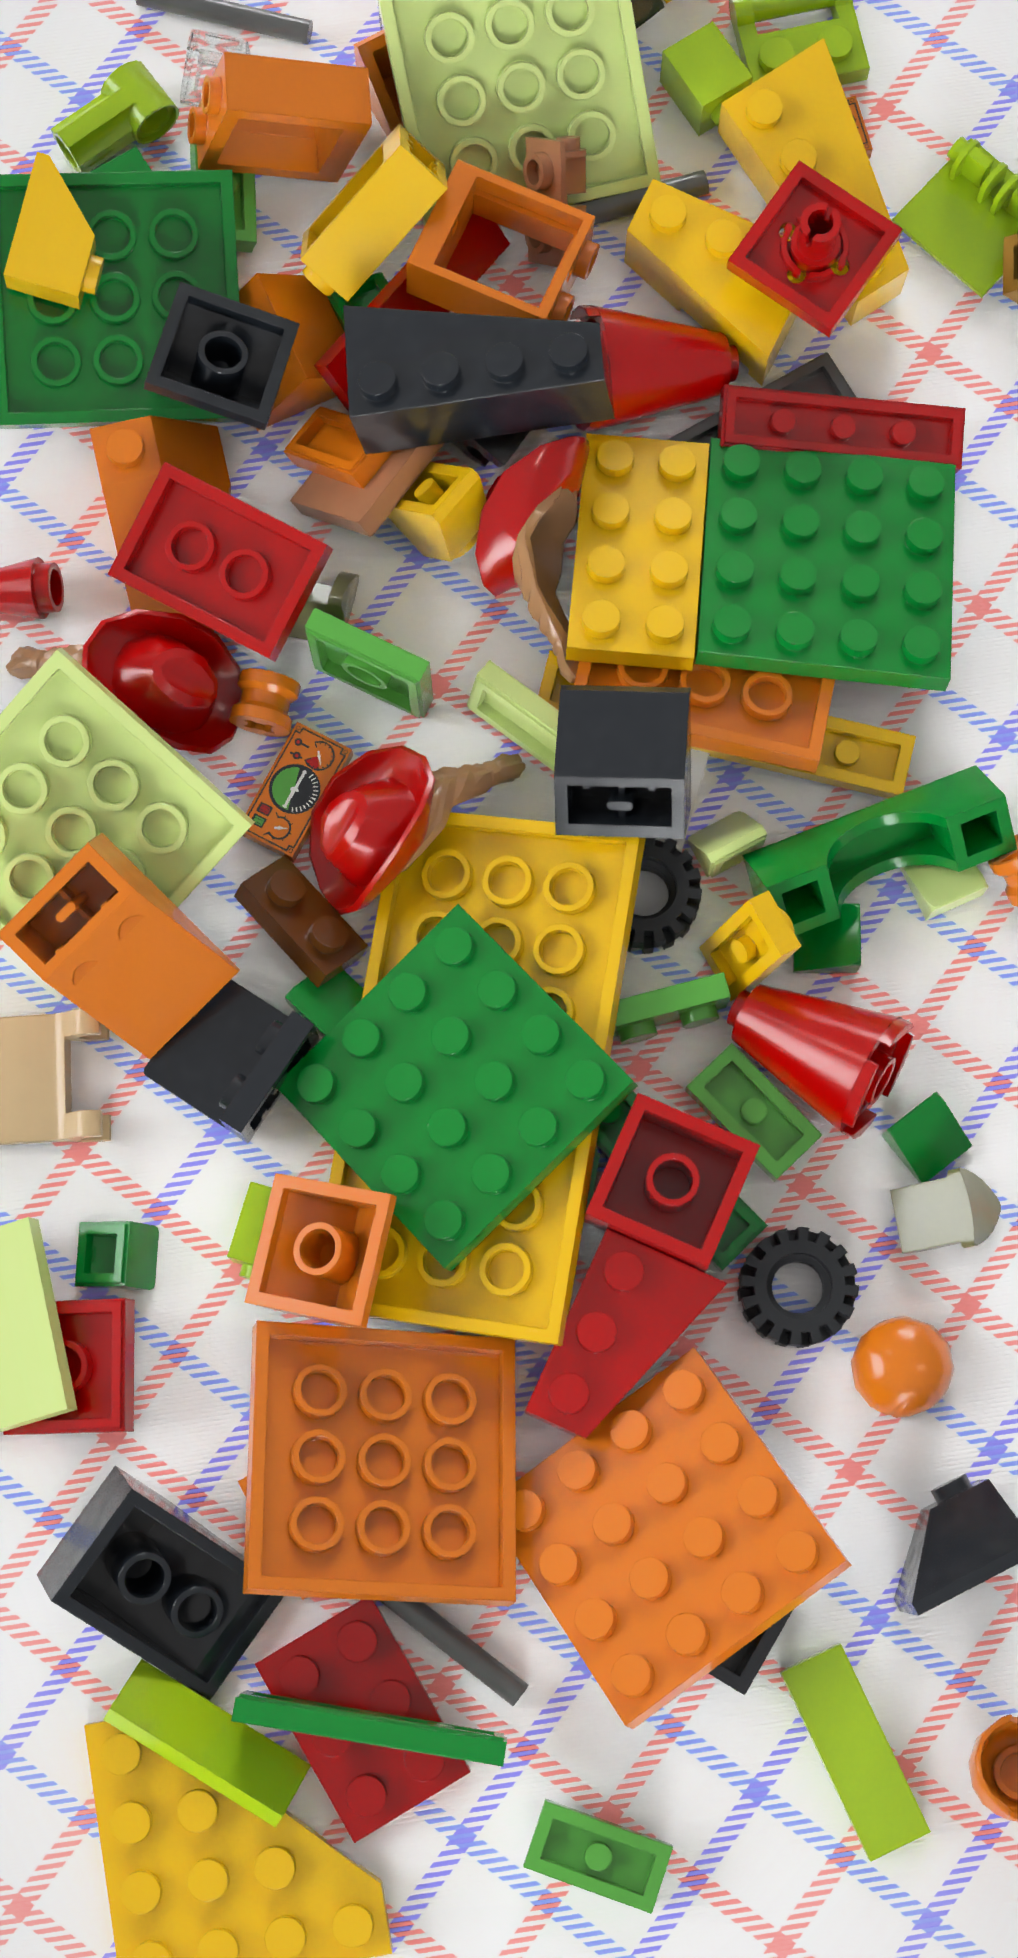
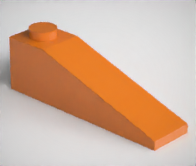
(130, 459)

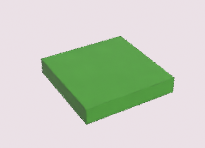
(369, 663)

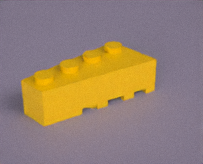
(806, 117)

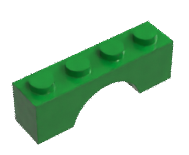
(940, 824)

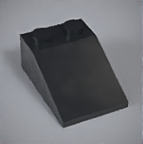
(156, 1584)

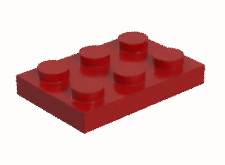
(220, 561)
(361, 1666)

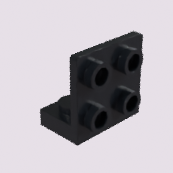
(233, 1058)

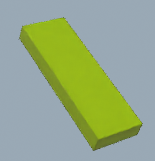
(207, 1742)
(855, 1752)

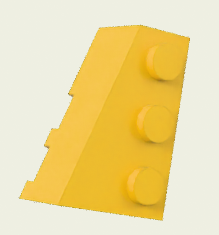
(683, 255)

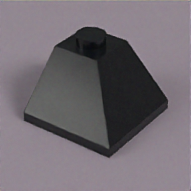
(957, 1544)

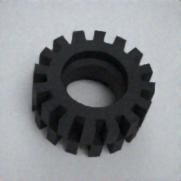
(683, 899)
(835, 1275)

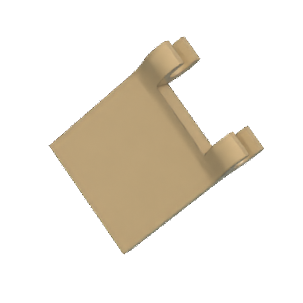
(38, 1079)

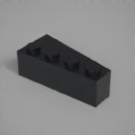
(469, 376)

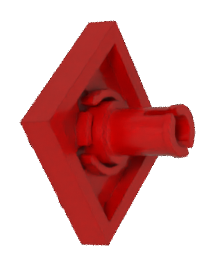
(827, 230)

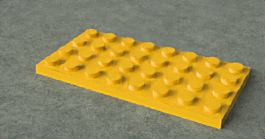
(567, 921)

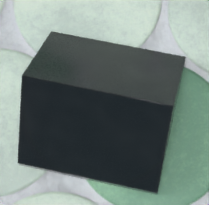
(221, 356)

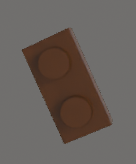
(301, 921)

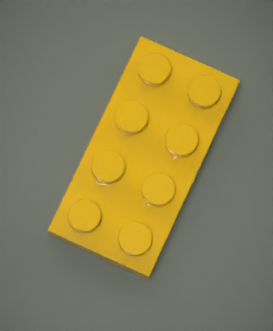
(638, 553)

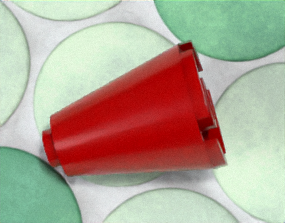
(658, 363)
(823, 1050)

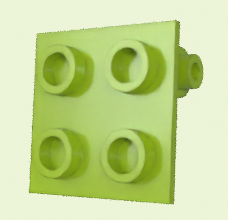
(965, 215)

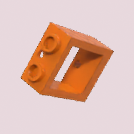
(281, 117)
(514, 207)

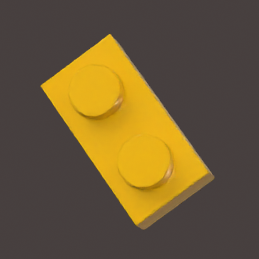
(751, 944)

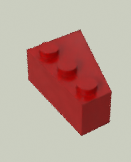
(616, 1330)

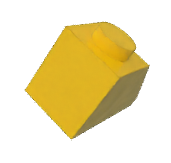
(52, 242)
(442, 511)

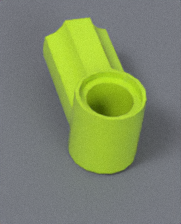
(127, 110)

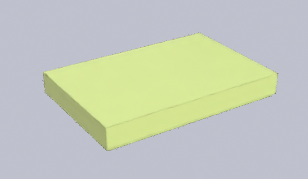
(32, 1348)

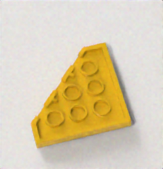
(214, 1879)

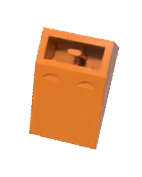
(118, 948)

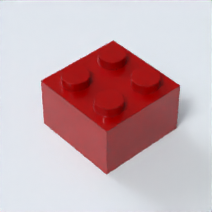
(671, 1182)

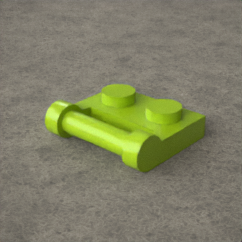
(769, 50)

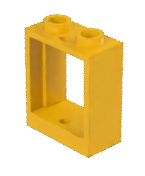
(372, 214)

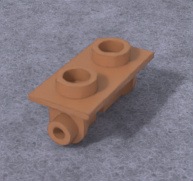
(554, 170)

